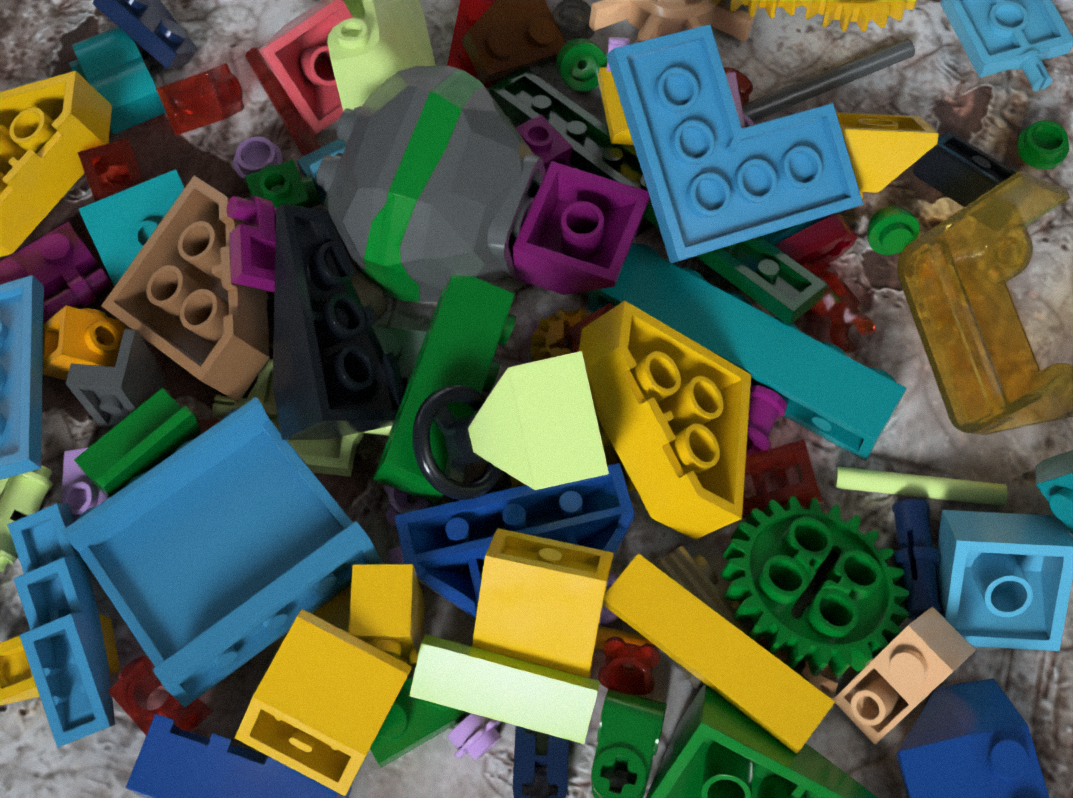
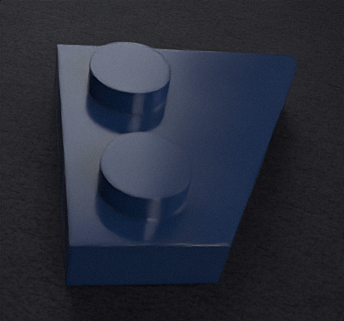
(152, 28)

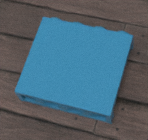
(219, 550)

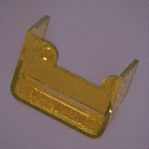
(967, 316)

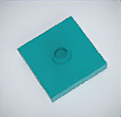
(128, 219)

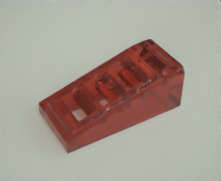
(777, 460)

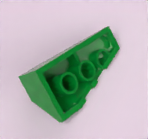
(730, 756)

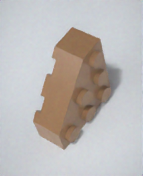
(184, 295)

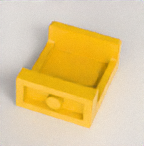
(542, 601)

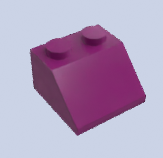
(578, 231)

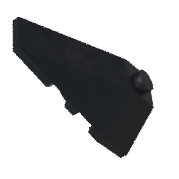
(325, 352)

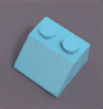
(1005, 578)

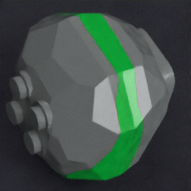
(429, 183)

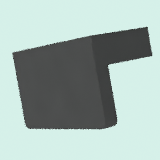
(117, 391)

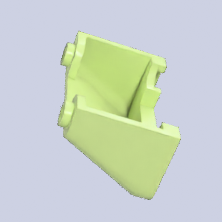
(376, 45)

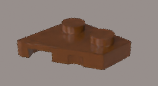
(512, 37)

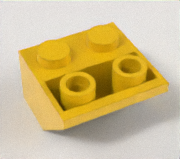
(322, 702)

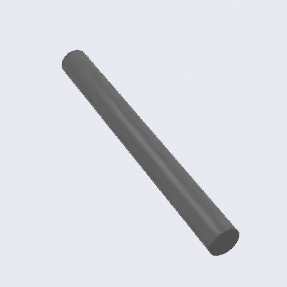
(829, 80)

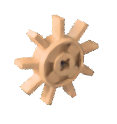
(667, 17)

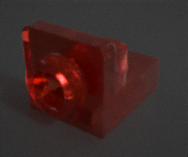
(201, 98)

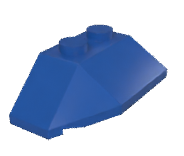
(452, 539)
(970, 747)

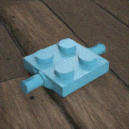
(1010, 35)

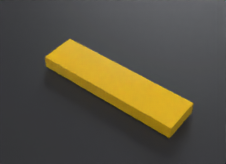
(718, 653)

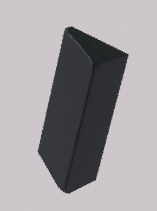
(960, 169)

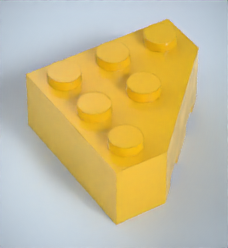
(39, 148)
(671, 417)

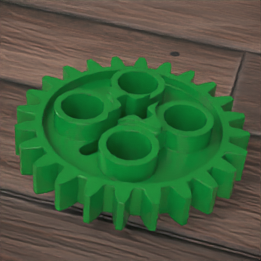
(854, 597)

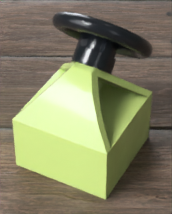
(531, 426)

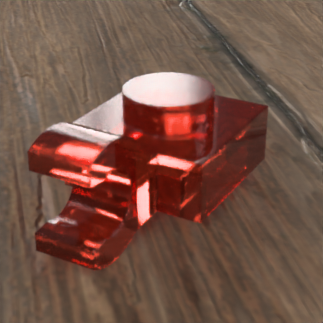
(841, 307)

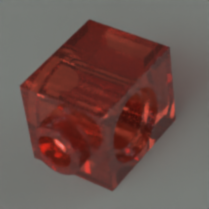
(133, 689)

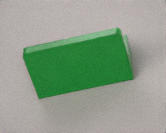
(138, 443)

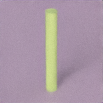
(920, 486)

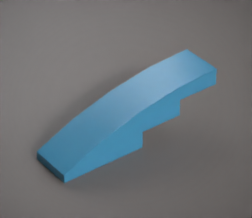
(65, 627)

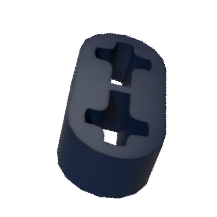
(526, 761)

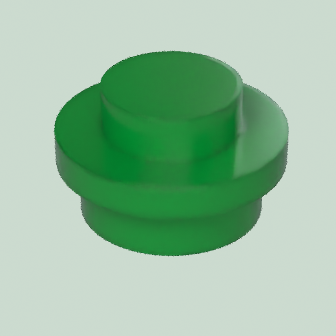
(1043, 145)
(892, 230)

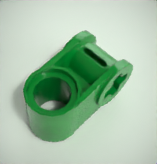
(626, 742)

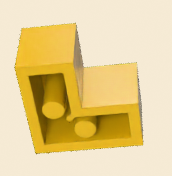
(382, 609)

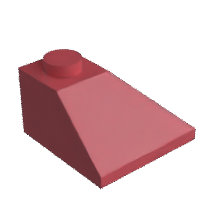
(303, 63)

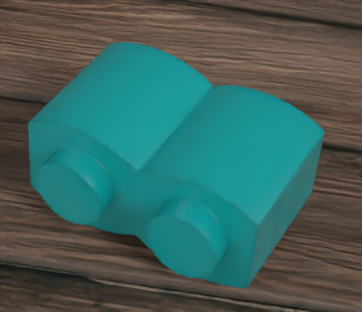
(120, 75)

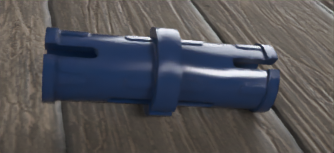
(916, 556)

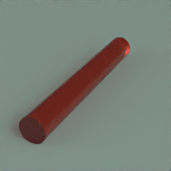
(282, 103)

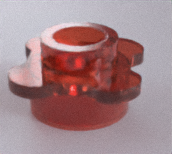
(628, 680)

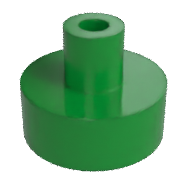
(579, 64)

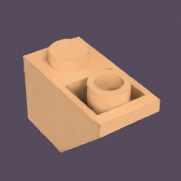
(903, 674)

